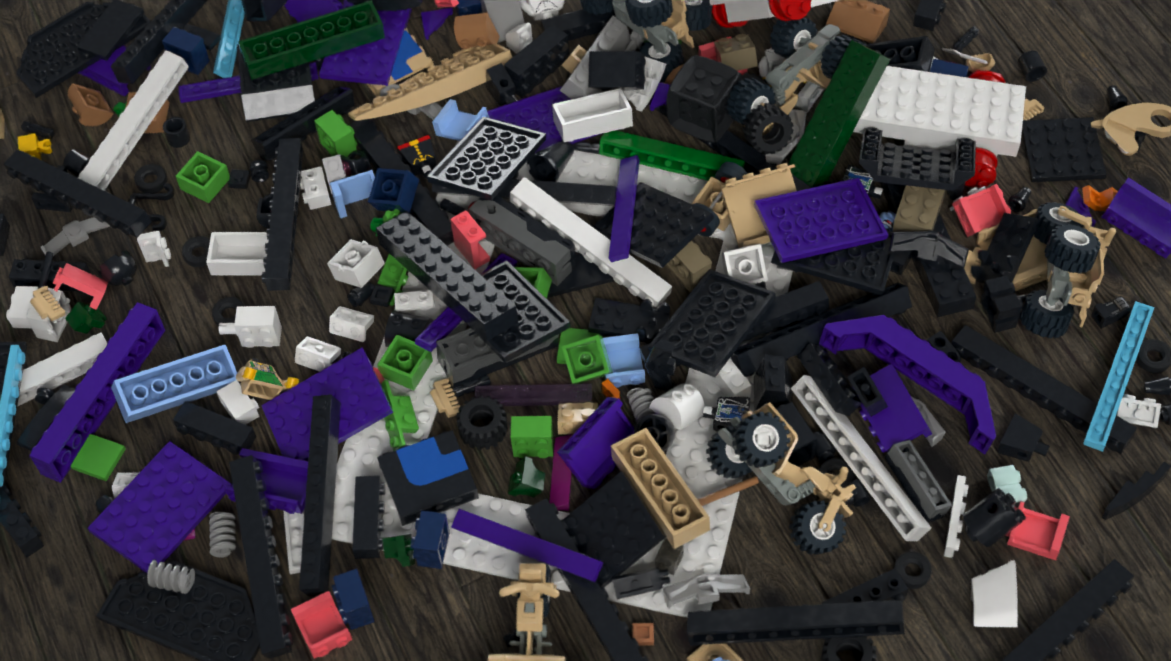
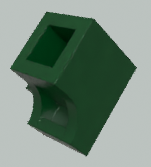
(84, 318)
(526, 479)
(399, 548)

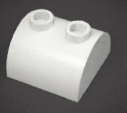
(745, 264)
(680, 404)

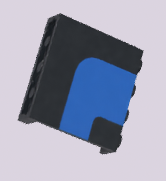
(428, 477)

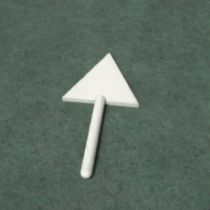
(965, 56)

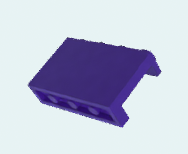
(308, 9)
(103, 74)
(1141, 216)
(901, 418)
(589, 448)
(284, 481)

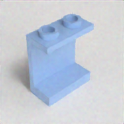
(456, 124)
(351, 190)
(624, 360)

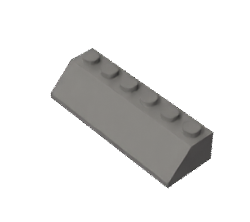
(611, 38)

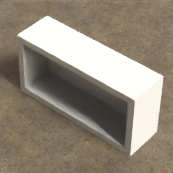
(592, 115)
(237, 253)

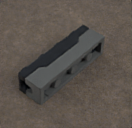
(918, 481)

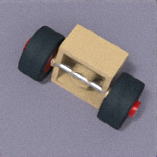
(712, 200)

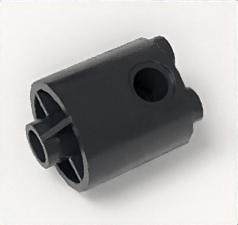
(992, 518)

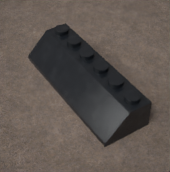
(303, 121)

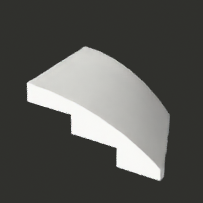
(653, 73)
(995, 597)

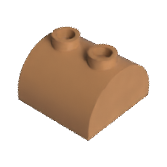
(475, 31)
(89, 105)

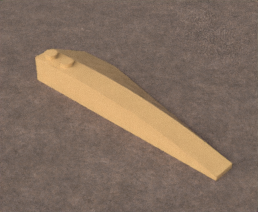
(450, 78)

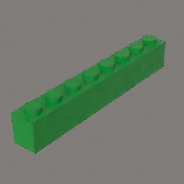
(663, 155)

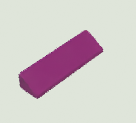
(561, 478)

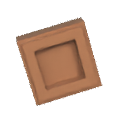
(643, 633)

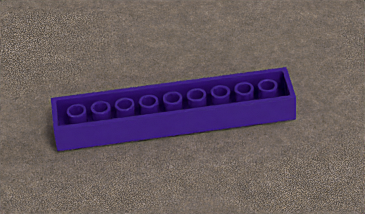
(94, 395)

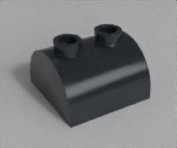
(405, 325)

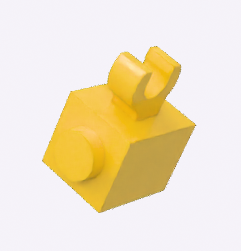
(32, 146)

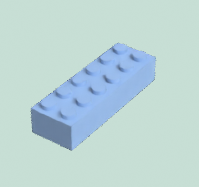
(174, 383)

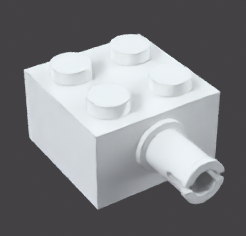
(255, 326)

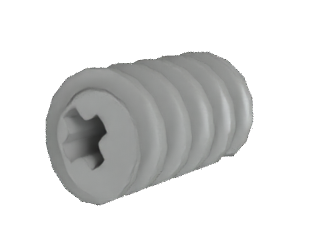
(640, 401)
(222, 534)
(170, 578)

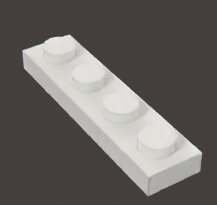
(955, 524)

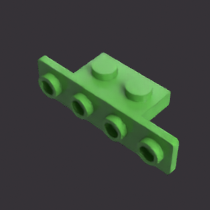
(393, 276)
(401, 420)

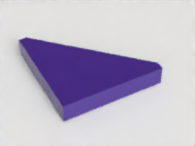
(434, 19)
(660, 96)
(1077, 203)

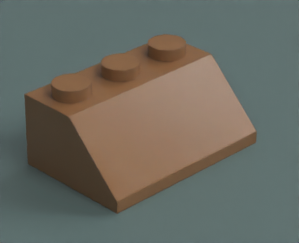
(859, 18)

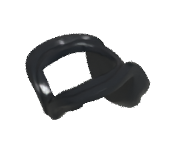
(359, 165)

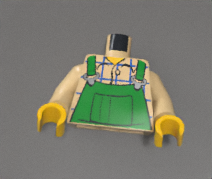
(262, 380)

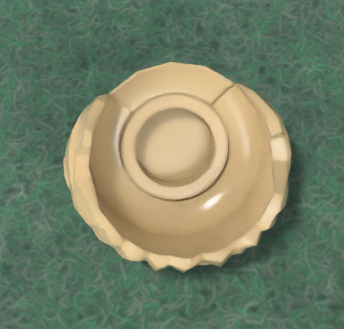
(974, 66)

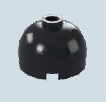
(119, 269)
(660, 429)

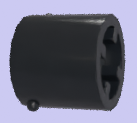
(1032, 66)
(176, 132)
(76, 161)

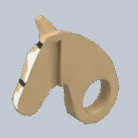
(1125, 121)

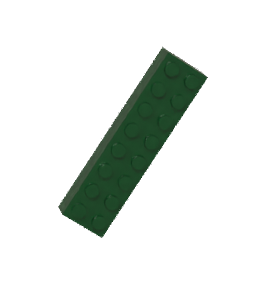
(311, 39)
(837, 114)

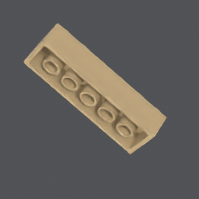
(661, 488)

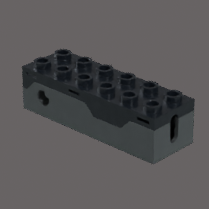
(524, 237)
(469, 357)

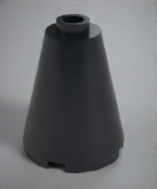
(550, 161)

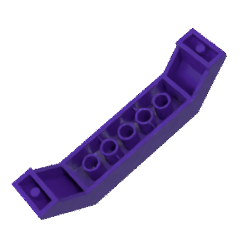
(921, 364)

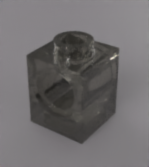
(669, 557)

